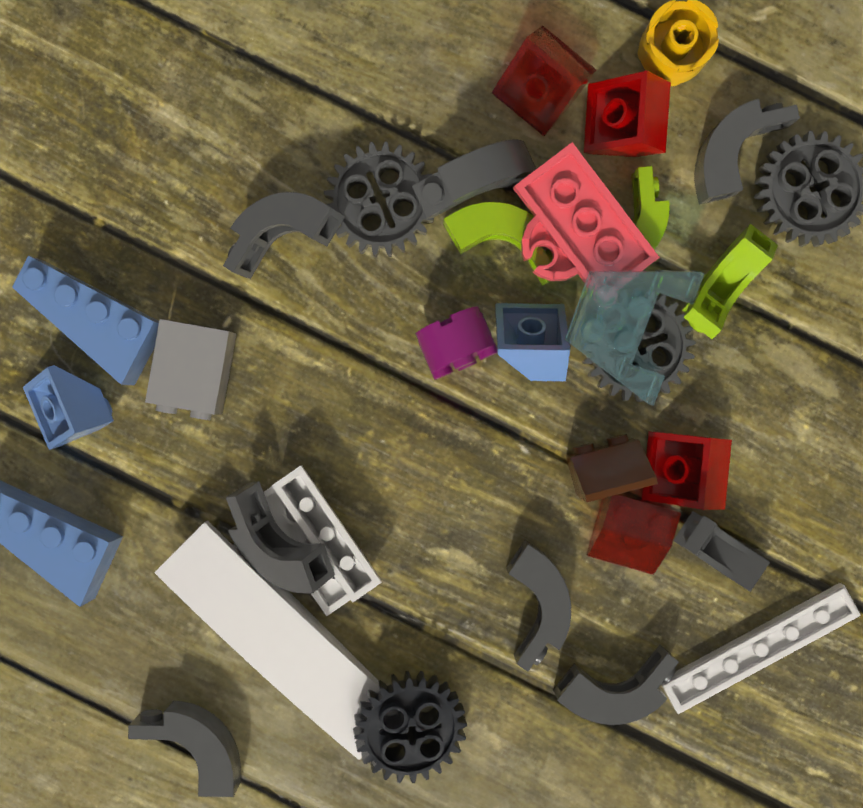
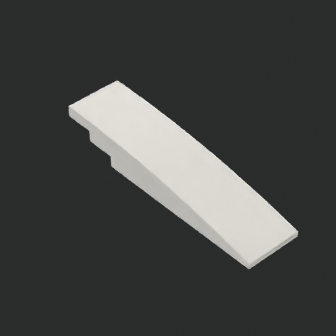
(271, 632)

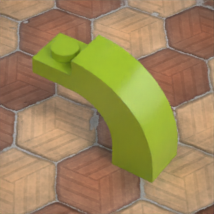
(649, 215)
(493, 222)
(728, 279)

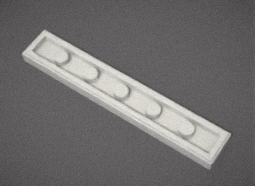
(760, 647)

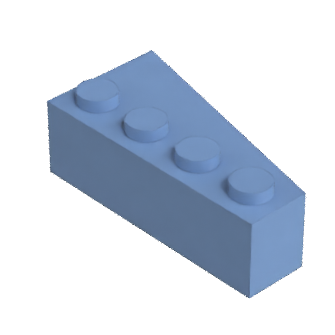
(99, 324)
(56, 543)

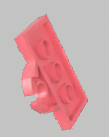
(578, 221)

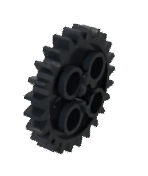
(409, 698)

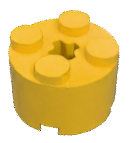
(691, 25)

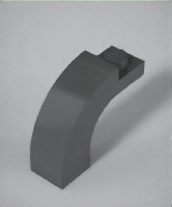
(717, 161)
(474, 173)
(273, 218)
(269, 550)
(721, 551)
(554, 604)
(617, 701)
(202, 736)

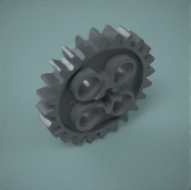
(782, 199)
(359, 209)
(673, 346)

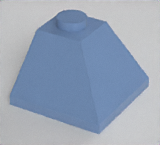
(533, 339)
(66, 406)

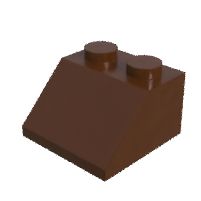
(610, 468)

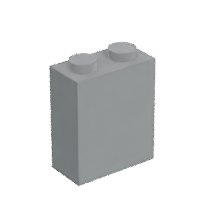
(190, 369)

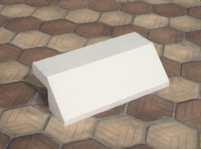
(309, 519)

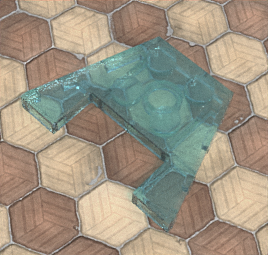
(614, 318)

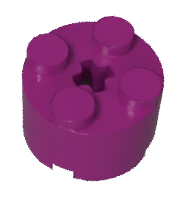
(456, 342)

